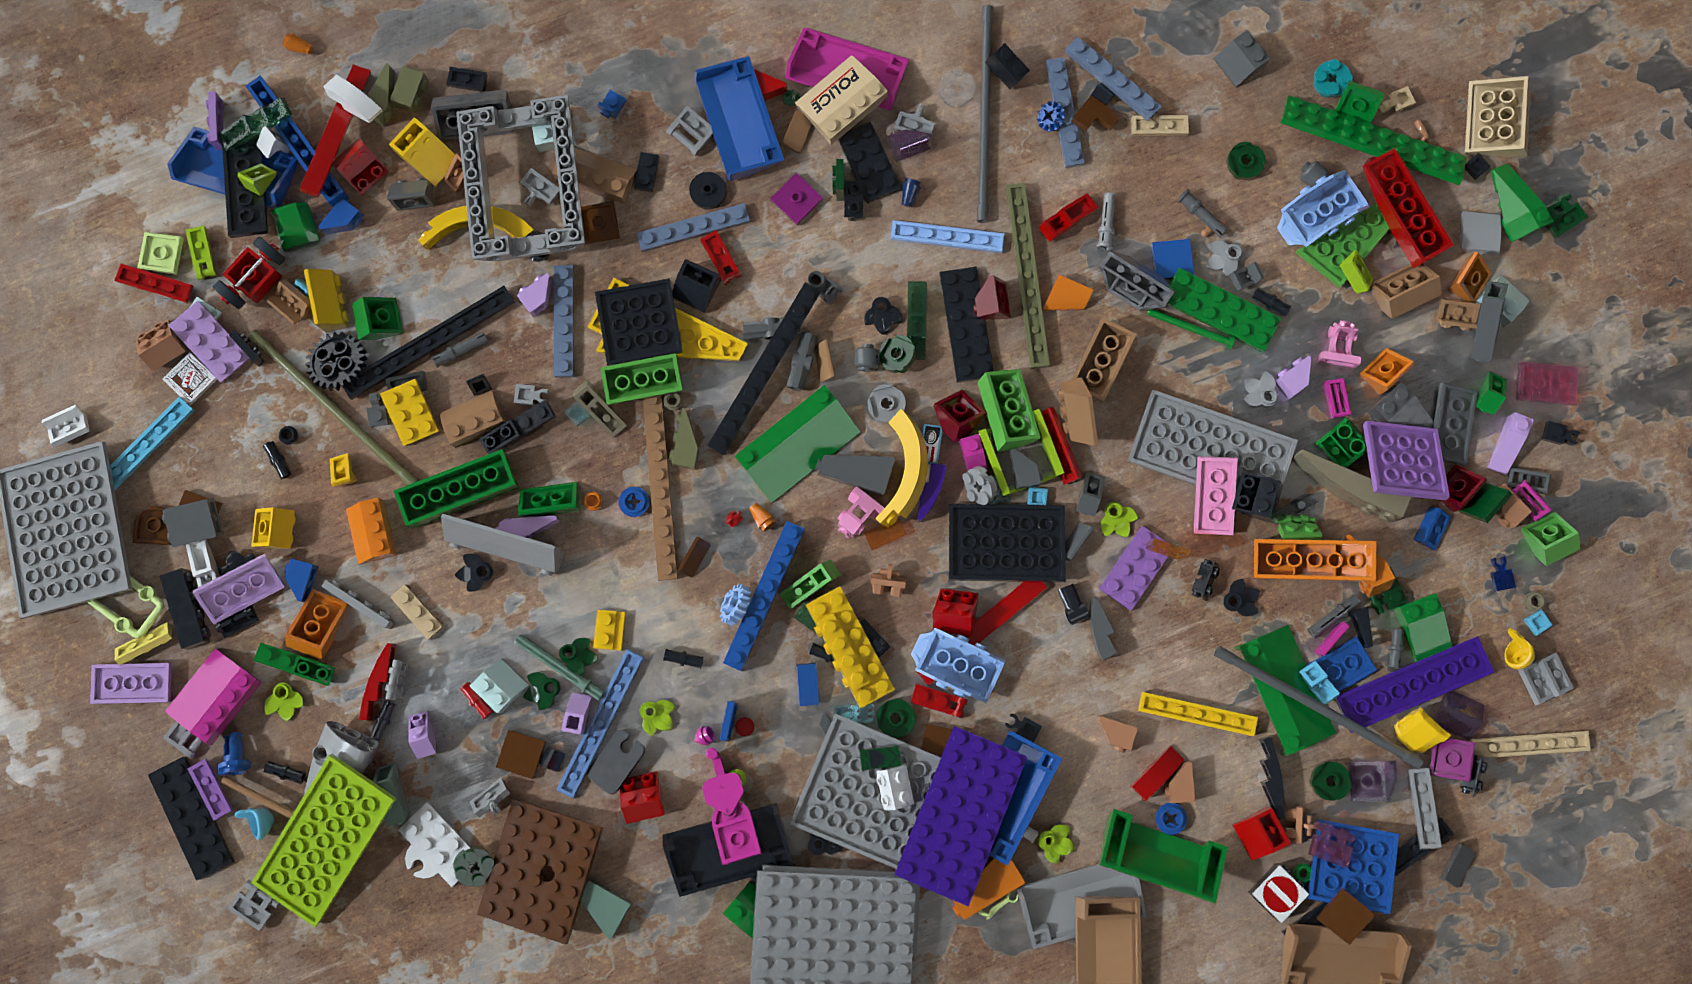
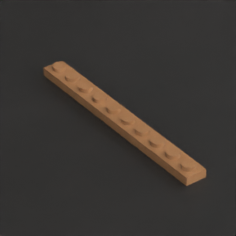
(660, 488)

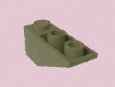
(686, 448)

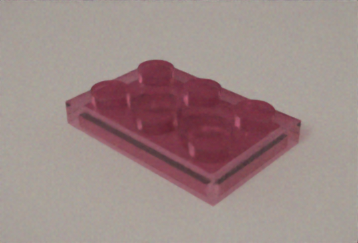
(1547, 383)

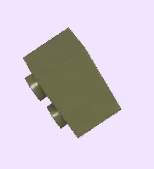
(409, 89)

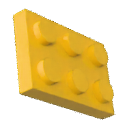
(409, 412)

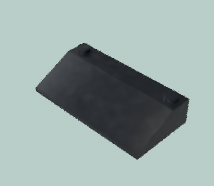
(697, 861)

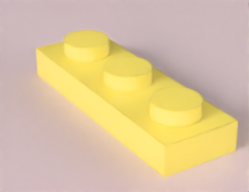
(138, 646)

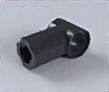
(1074, 608)

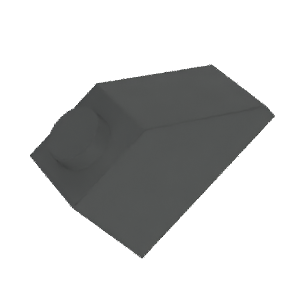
(1024, 470)
(1090, 494)

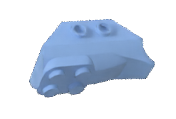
(1321, 209)
(957, 664)

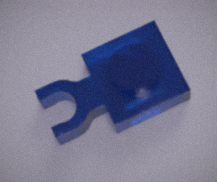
(1502, 578)

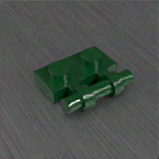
(1567, 218)
(1392, 598)

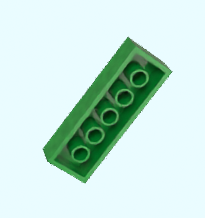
(456, 489)

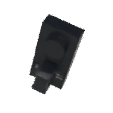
(878, 643)

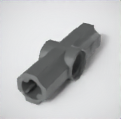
(762, 329)
(801, 361)

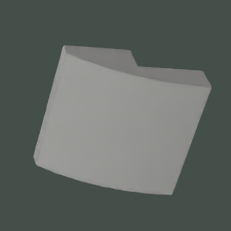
(1480, 232)
(1546, 679)

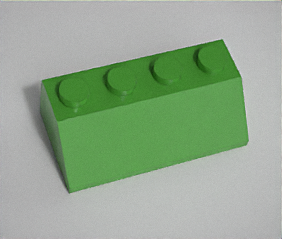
(641, 379)
(1008, 409)

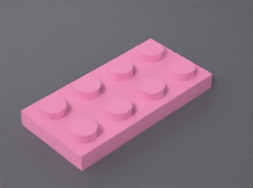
(1215, 495)

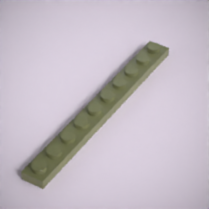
(1027, 276)

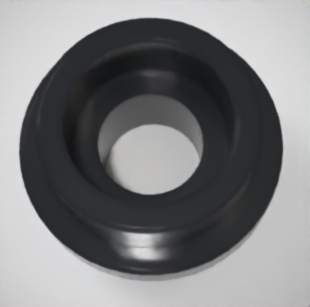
(283, 433)

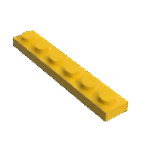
(1197, 714)

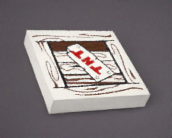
(189, 378)

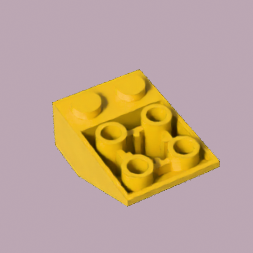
(423, 151)

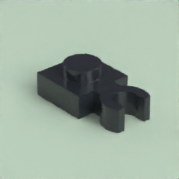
(1557, 434)
(1026, 728)

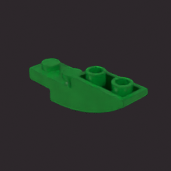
(294, 664)

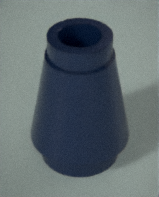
(910, 191)

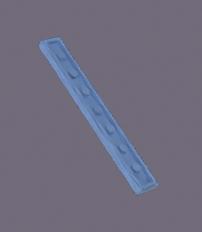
(600, 723)

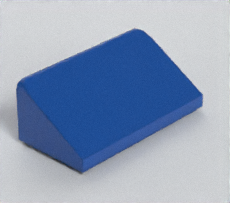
(1432, 527)

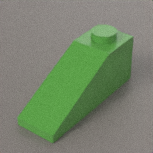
(810, 583)

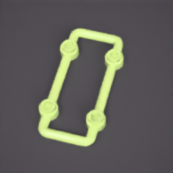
(125, 625)

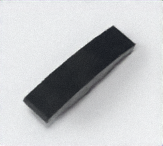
(1273, 784)

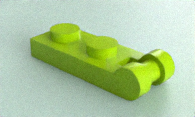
(201, 252)

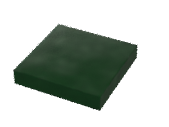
(1486, 502)

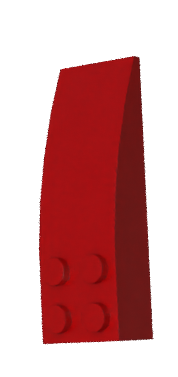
(1406, 209)

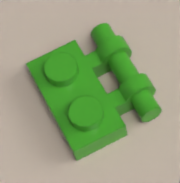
(1298, 527)

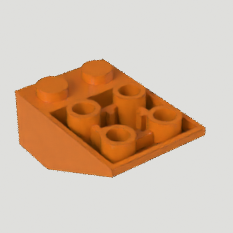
(1384, 576)

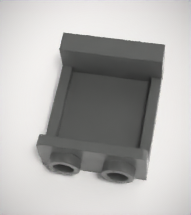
(192, 522)

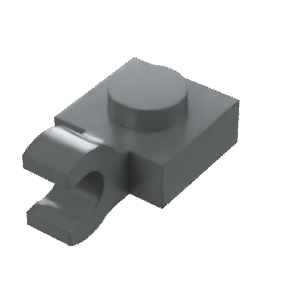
(377, 414)

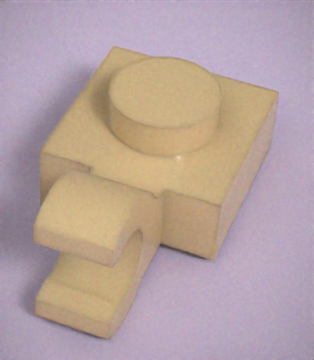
(1399, 99)

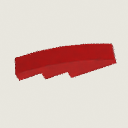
(376, 681)

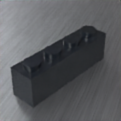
(185, 609)

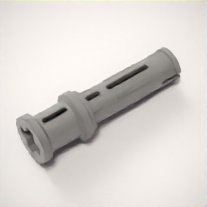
(1106, 230)

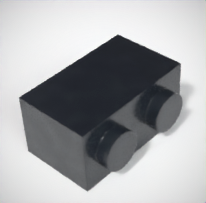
(1007, 66)

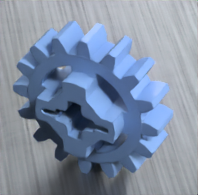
(735, 604)

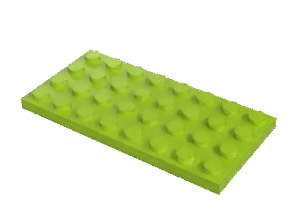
(323, 840)

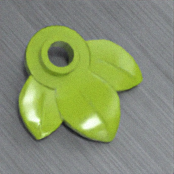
(1118, 523)
(285, 704)
(659, 718)
(1059, 843)

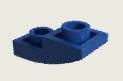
(807, 684)

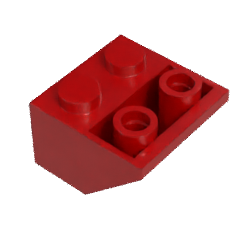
(360, 166)
(955, 611)
(641, 798)
(1261, 833)

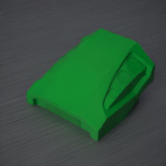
(295, 225)
(1343, 443)

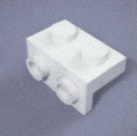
(66, 425)
(895, 788)

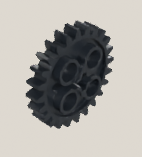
(336, 361)

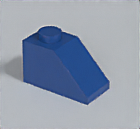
(341, 218)
(300, 578)

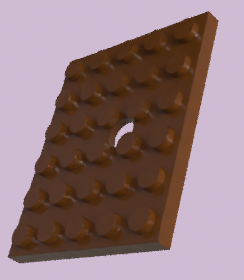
(515, 886)

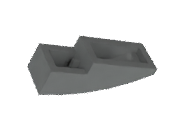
(1100, 629)

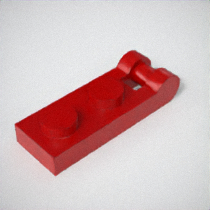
(720, 257)
(938, 700)

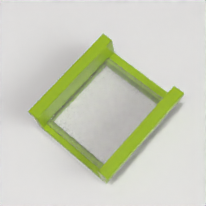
(1040, 452)

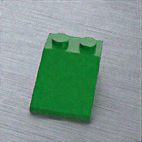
(1424, 626)

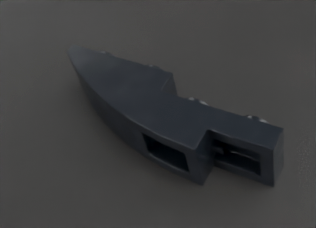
(518, 428)

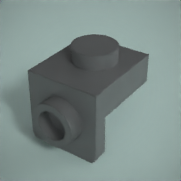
(1246, 276)

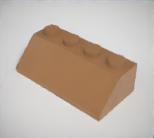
(602, 176)
(1104, 358)

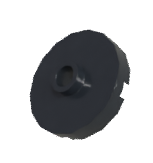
(707, 199)

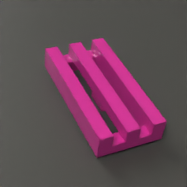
(1333, 414)
(1541, 512)
(1331, 639)

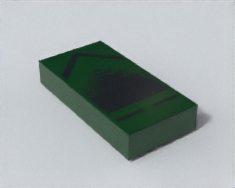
(880, 757)

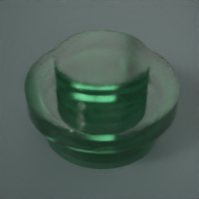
(790, 97)

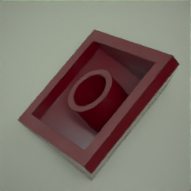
(1462, 487)

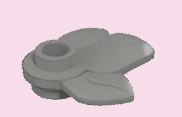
(1221, 258)
(1259, 388)

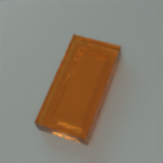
(882, 535)

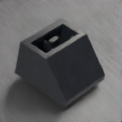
(695, 285)
(1257, 496)

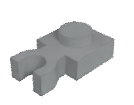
(527, 394)

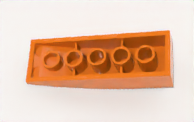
(1314, 560)

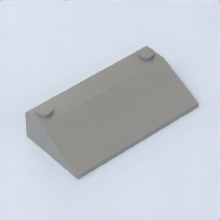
(501, 544)
(1051, 907)

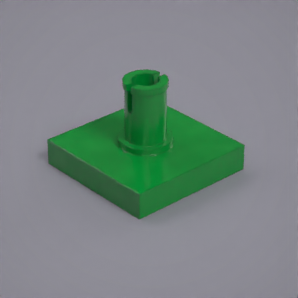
(1359, 102)

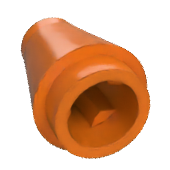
(296, 44)
(762, 517)

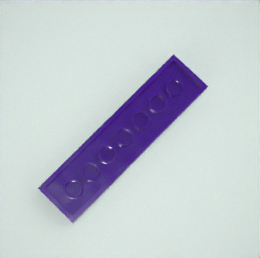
(1415, 683)

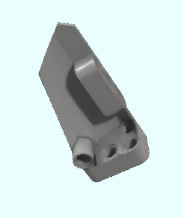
(346, 744)

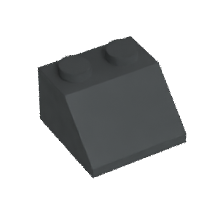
(1242, 58)
(411, 194)

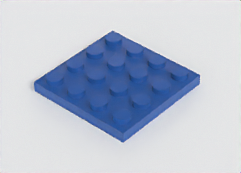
(1369, 870)

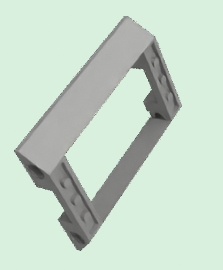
(479, 121)

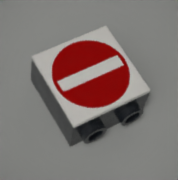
(1278, 892)

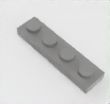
(364, 607)
(1424, 808)

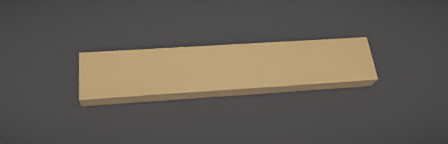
(1532, 744)

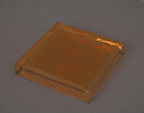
(1168, 549)

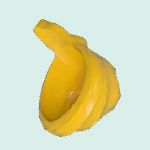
(1519, 651)

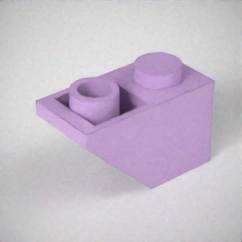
(536, 295)
(1295, 379)
(576, 714)
(421, 735)

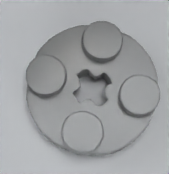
(877, 397)
(974, 480)

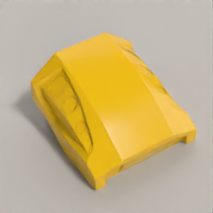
(1419, 731)

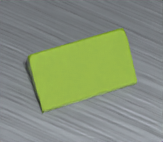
(1357, 272)

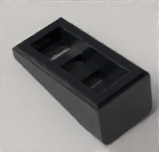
(1361, 622)

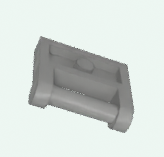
(695, 126)
(179, 736)

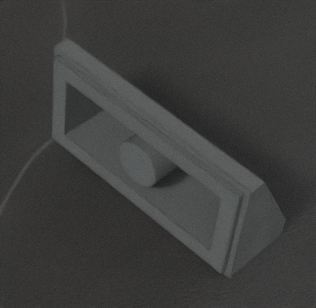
(1076, 540)
(1457, 865)

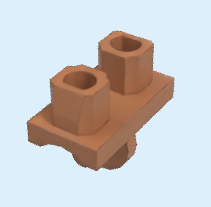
(888, 579)
(1298, 834)

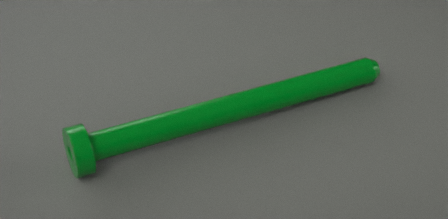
(1192, 328)

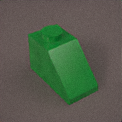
(1492, 393)

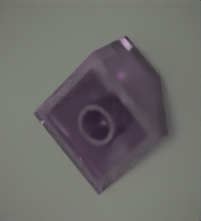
(908, 143)
(1372, 780)

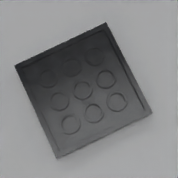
(638, 322)

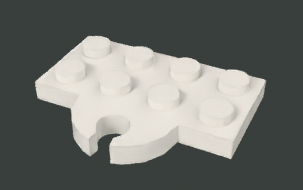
(433, 843)

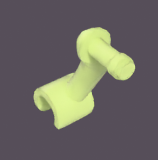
(999, 905)

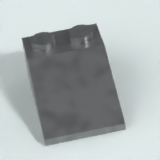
(1401, 408)

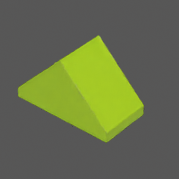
(257, 178)

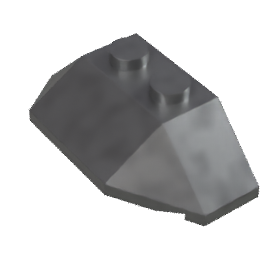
(1134, 282)

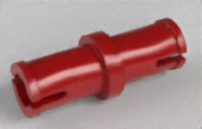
(476, 701)

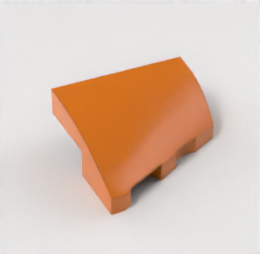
(1067, 295)

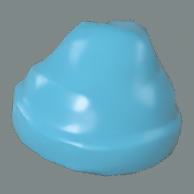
(259, 821)

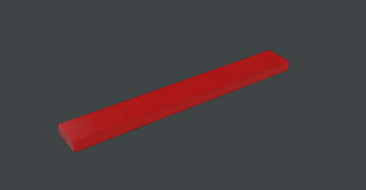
(332, 138)
(1000, 613)

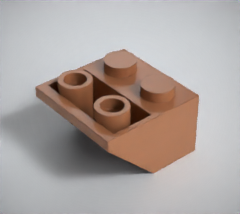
(159, 345)

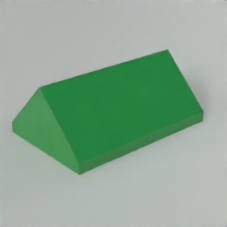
(549, 500)

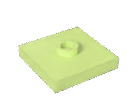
(160, 253)

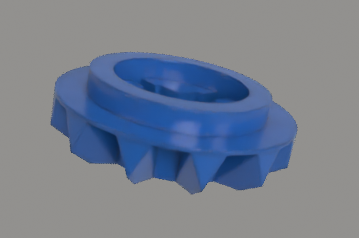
(1057, 116)
(627, 495)
(1180, 819)

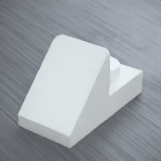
(270, 142)

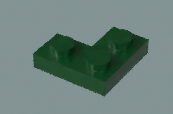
(838, 182)

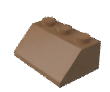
(1406, 289)
(1077, 412)
(472, 419)

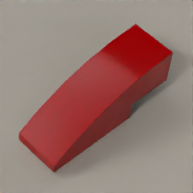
(1068, 217)
(1157, 773)

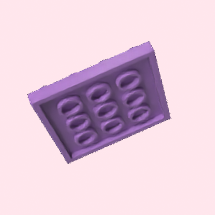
(1405, 460)

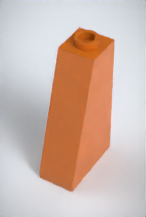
(994, 883)

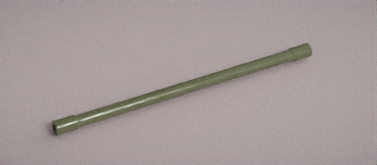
(405, 475)

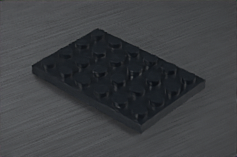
(1007, 543)

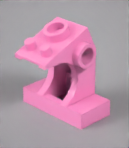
(1343, 331)
(850, 523)

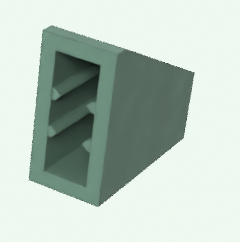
(389, 779)
(605, 907)

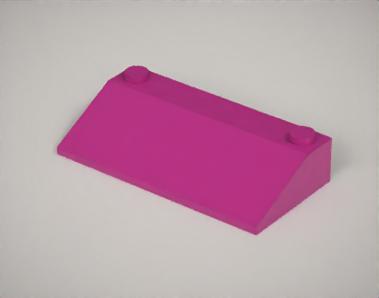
(820, 53)

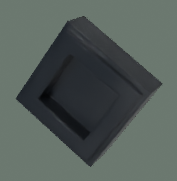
(1476, 166)

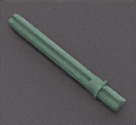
(561, 668)

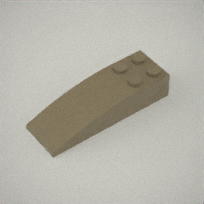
(1352, 487)

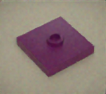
(796, 198)
(1453, 759)

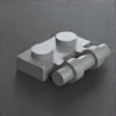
(397, 673)
(250, 910)

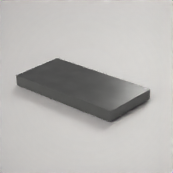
(1455, 421)

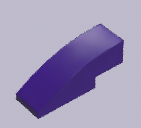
(931, 490)

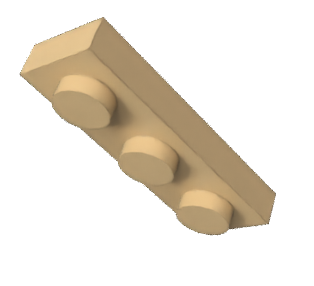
(1160, 125)
(416, 612)

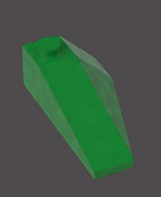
(1520, 206)
(742, 909)

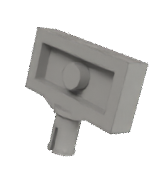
(914, 121)
(539, 188)
(490, 798)

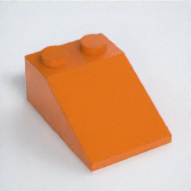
(316, 624)

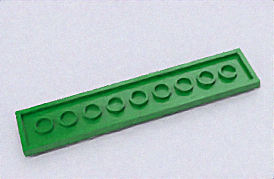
(1373, 139)

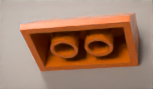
(370, 530)

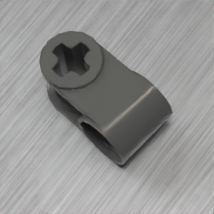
(826, 287)

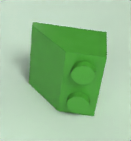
(1551, 538)

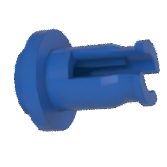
(233, 756)

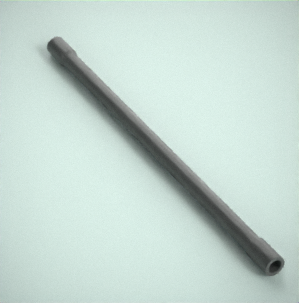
(982, 206)
(1406, 755)

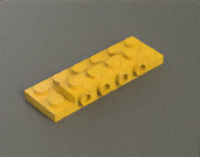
(849, 647)

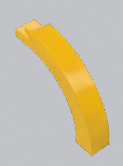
(457, 218)
(914, 473)

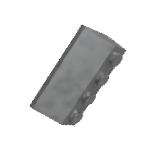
(445, 110)

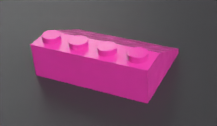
(213, 697)

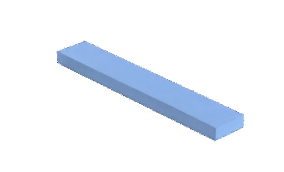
(947, 236)

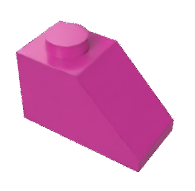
(973, 452)

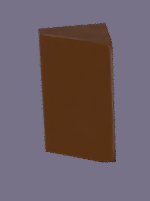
(694, 557)

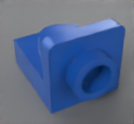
(611, 105)

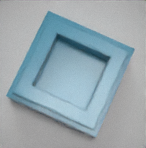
(1037, 496)
(1538, 622)

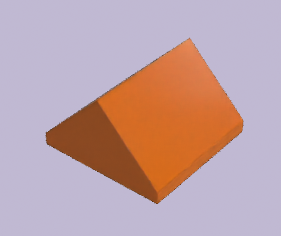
(1470, 278)
(1386, 370)

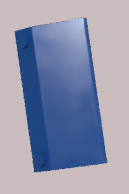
(738, 117)
(201, 165)
(1028, 793)

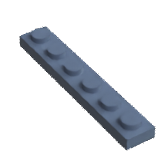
(1113, 79)
(1061, 94)
(693, 227)
(563, 321)

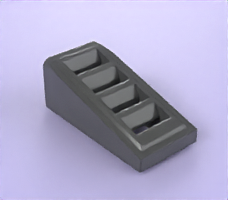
(1545, 483)

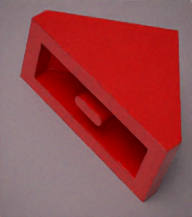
(770, 86)

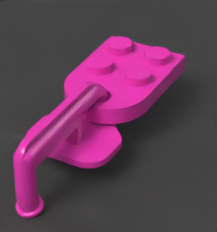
(735, 832)

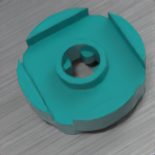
(1331, 68)

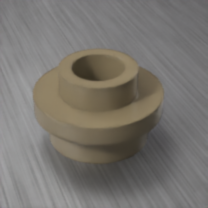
(668, 397)
(1540, 601)

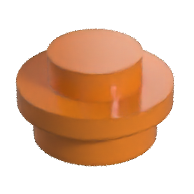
(593, 501)

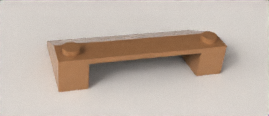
(1108, 940)

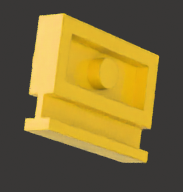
(609, 630)

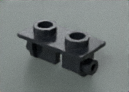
(853, 200)
(1204, 587)
(237, 621)
(1476, 784)

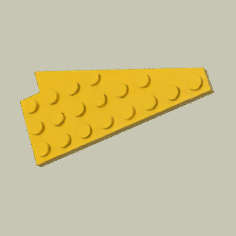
(697, 337)

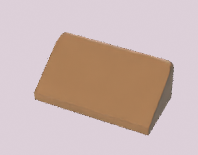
(797, 132)
(824, 361)

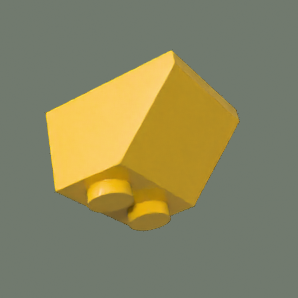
(273, 528)

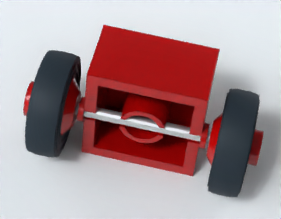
(251, 274)

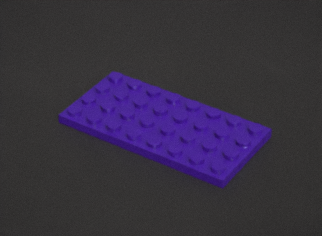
(960, 816)

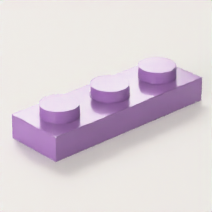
(215, 119)
(210, 789)

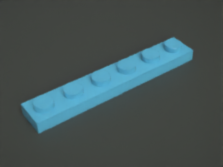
(149, 440)

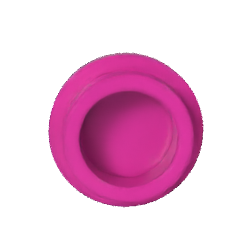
(704, 735)

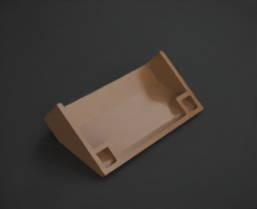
(1321, 957)

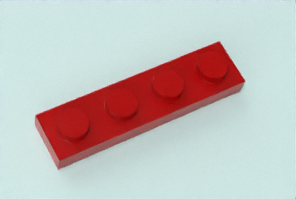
(154, 283)
(1062, 447)

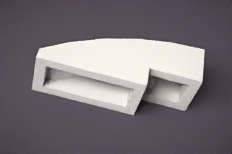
(352, 99)
(202, 562)

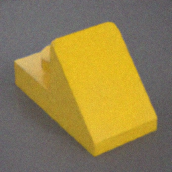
(341, 471)

